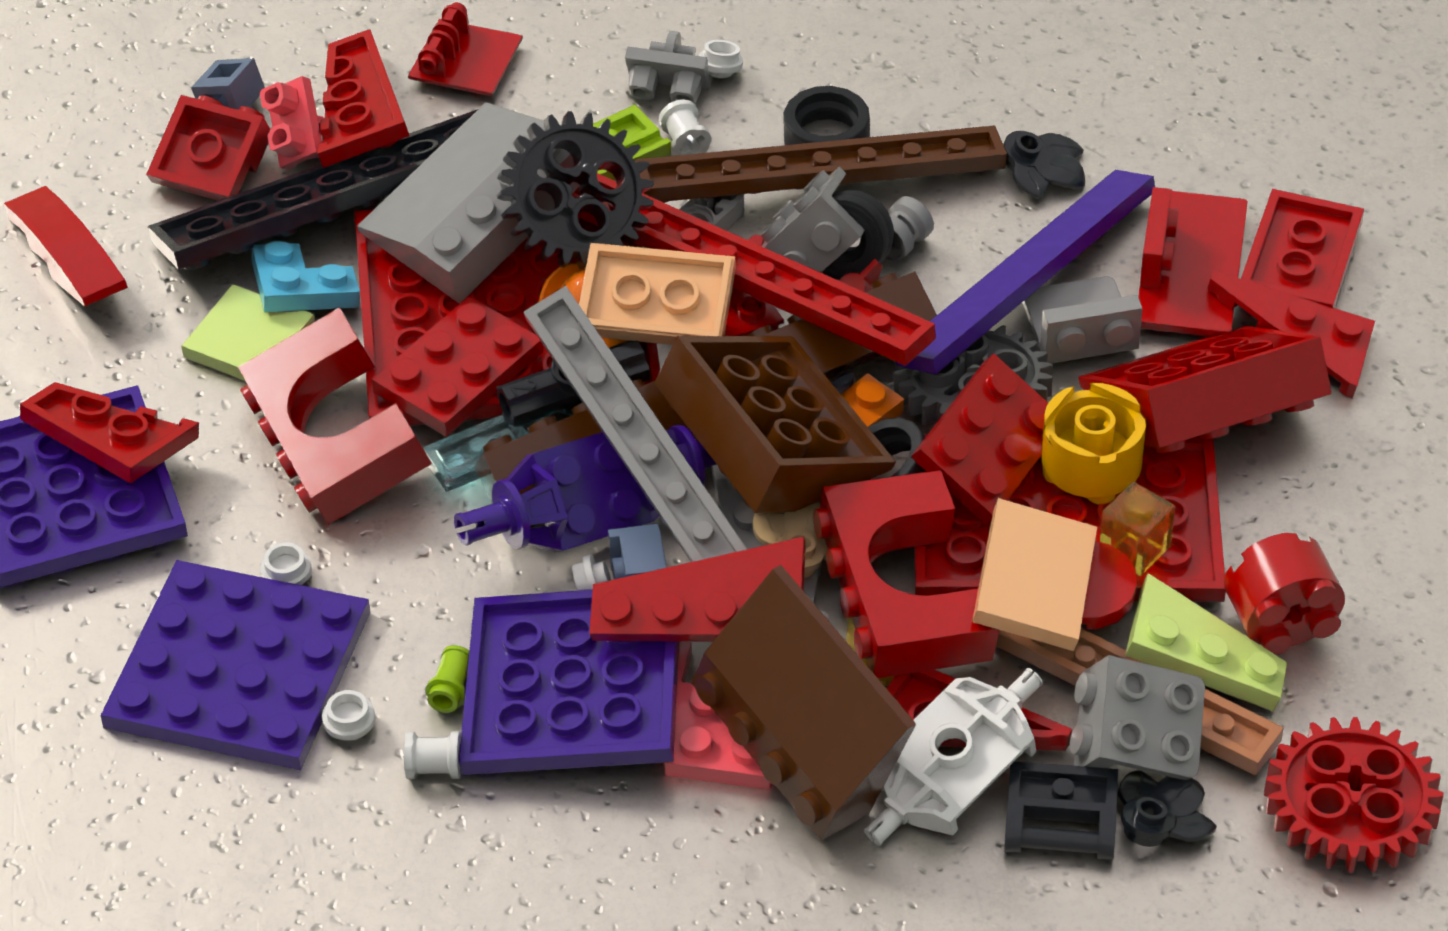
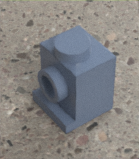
(231, 82)
(635, 550)

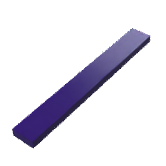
(1031, 267)

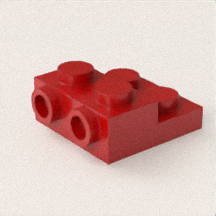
(209, 148)

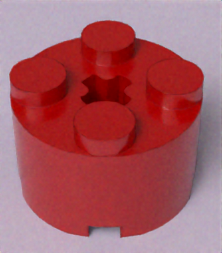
(1285, 592)

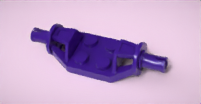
(576, 493)

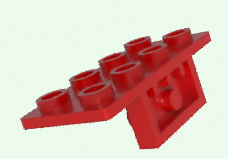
(1182, 246)

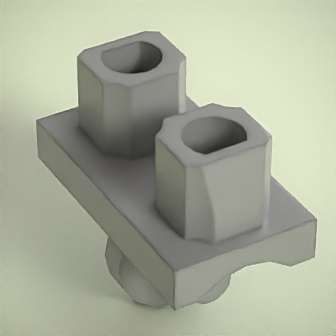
(668, 65)

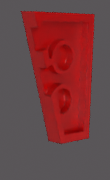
(107, 435)

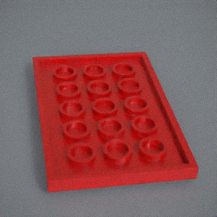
(1182, 477)

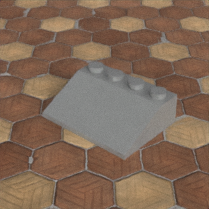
(448, 212)

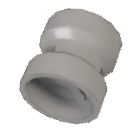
(911, 225)

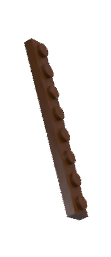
(797, 164)

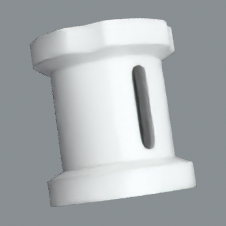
(682, 124)
(432, 755)

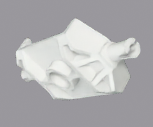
(937, 788)

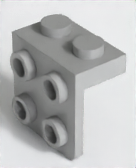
(813, 227)
(1083, 319)
(1138, 718)

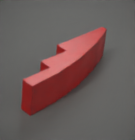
(66, 246)

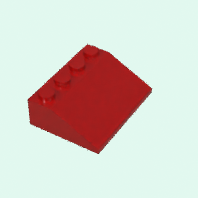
(1220, 383)

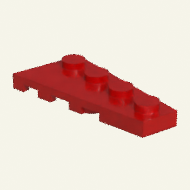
(357, 102)
(688, 599)

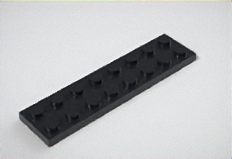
(295, 200)

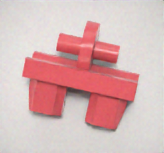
(294, 121)

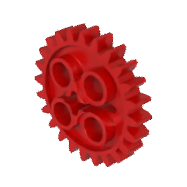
(1353, 794)

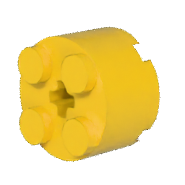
(1093, 441)

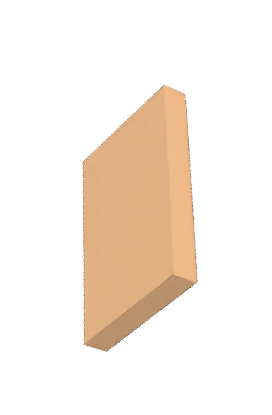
(656, 293)
(1035, 574)

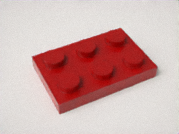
(1304, 246)
(457, 365)
(986, 438)

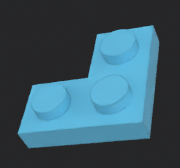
(289, 286)

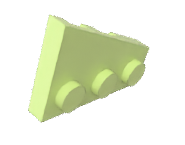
(1188, 639)

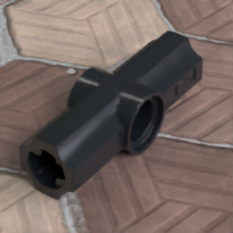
(552, 393)

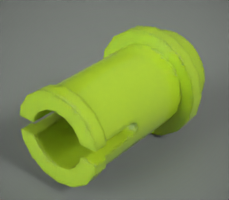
(446, 689)

